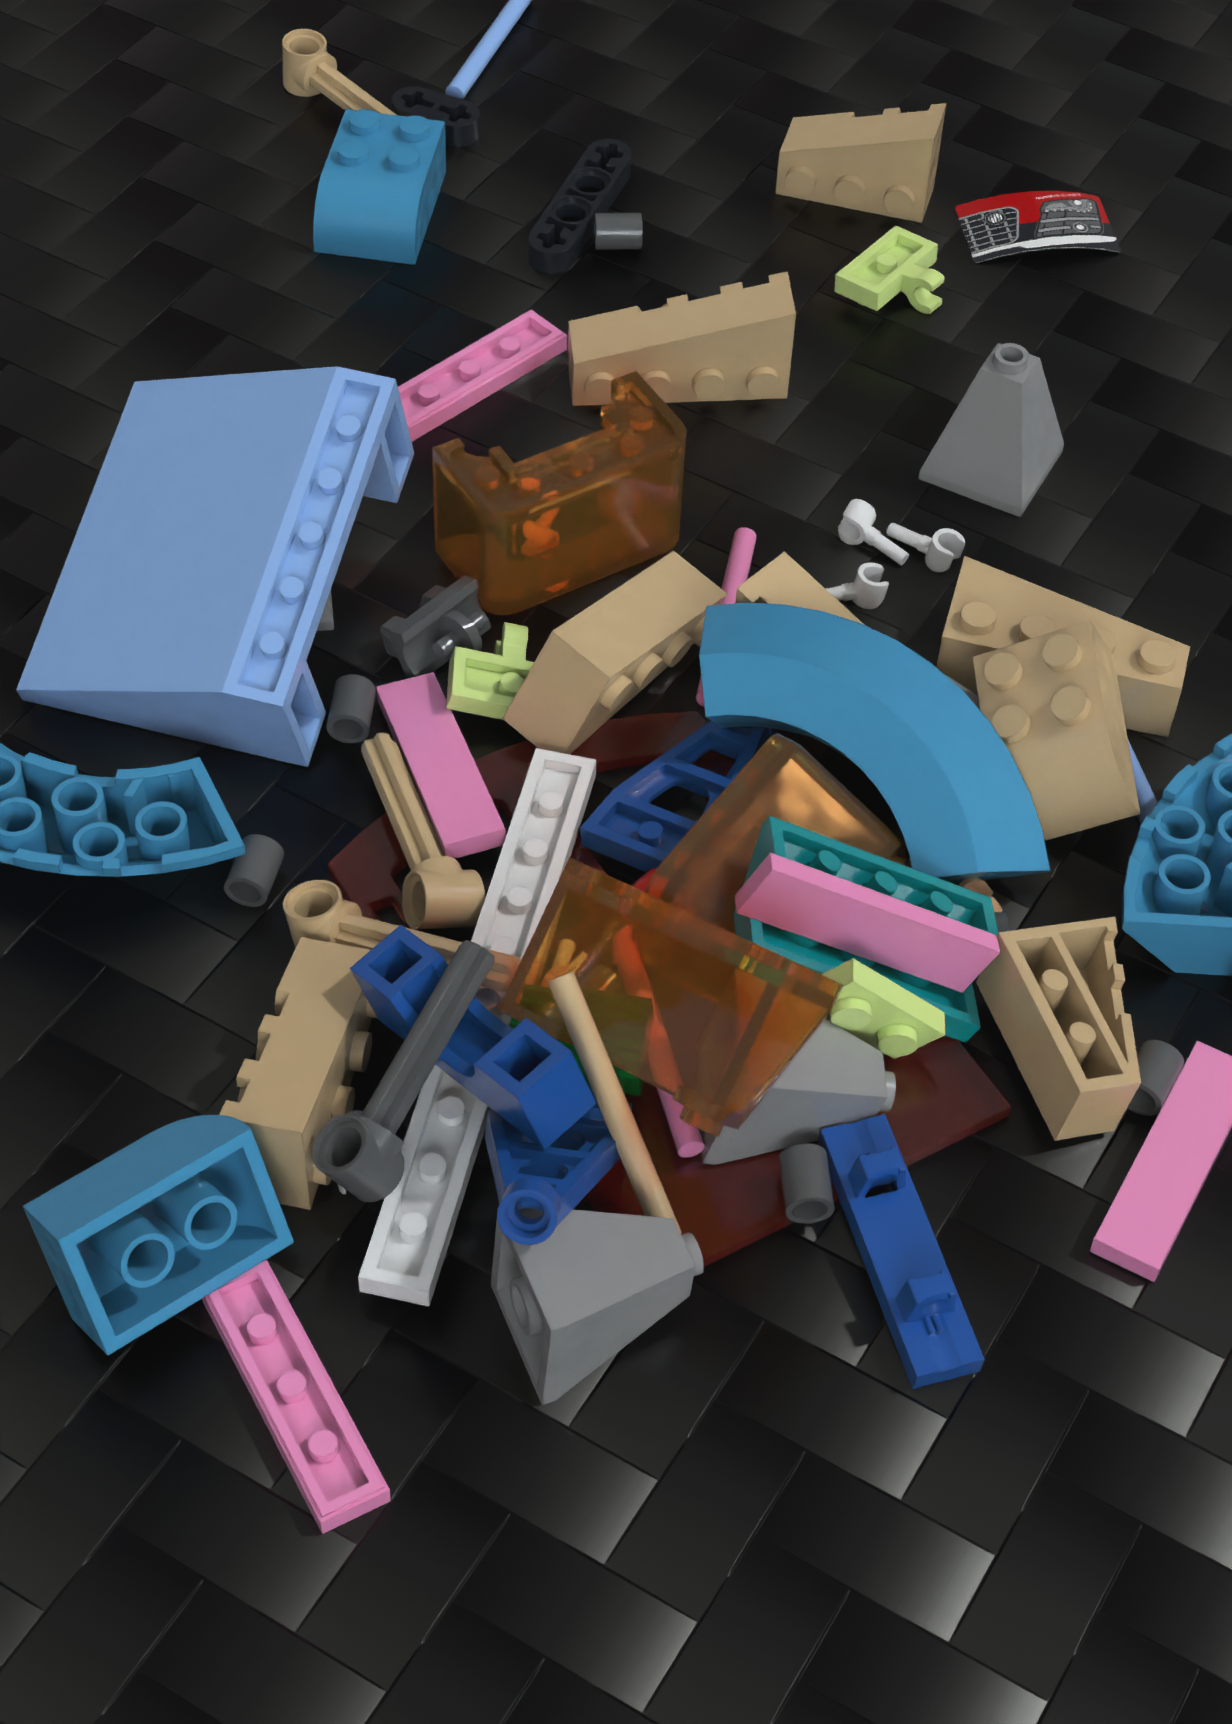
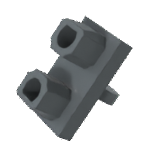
(443, 621)

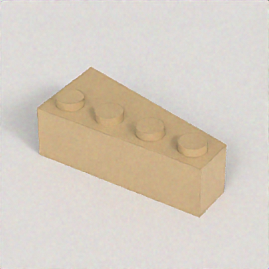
(1001, 610)
(305, 1065)

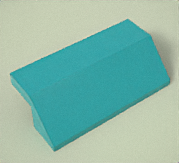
(881, 876)

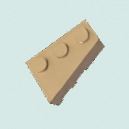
(864, 162)
(1066, 1022)

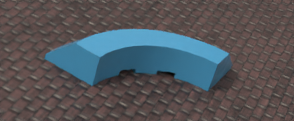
(892, 717)
(111, 825)
(1181, 863)

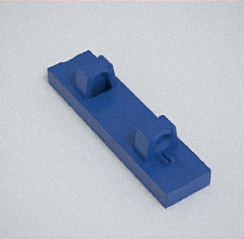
(900, 1253)

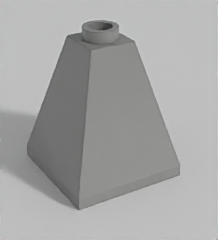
(999, 435)
(825, 1085)
(589, 1290)

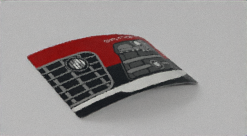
(1035, 222)

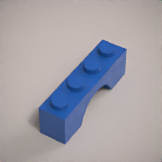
(511, 1070)

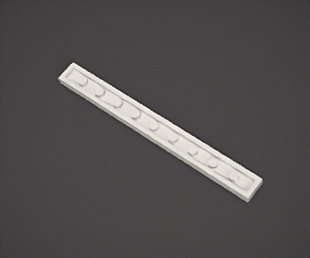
(448, 1118)

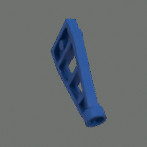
(645, 834)
(549, 1178)

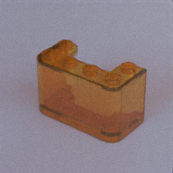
(565, 512)

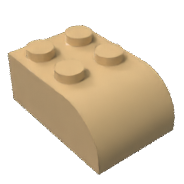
(1063, 724)

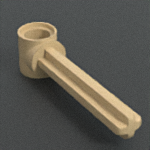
(312, 71)
(436, 888)
(320, 913)

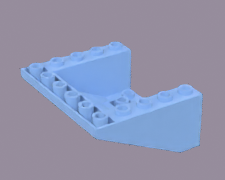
(218, 555)

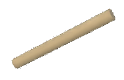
(610, 1096)

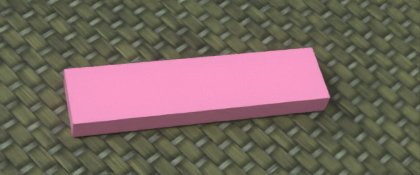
(479, 371)
(441, 766)
(866, 923)
(1170, 1166)
(296, 1398)

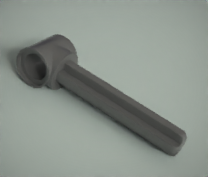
(363, 1148)

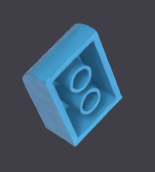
(379, 186)
(159, 1226)

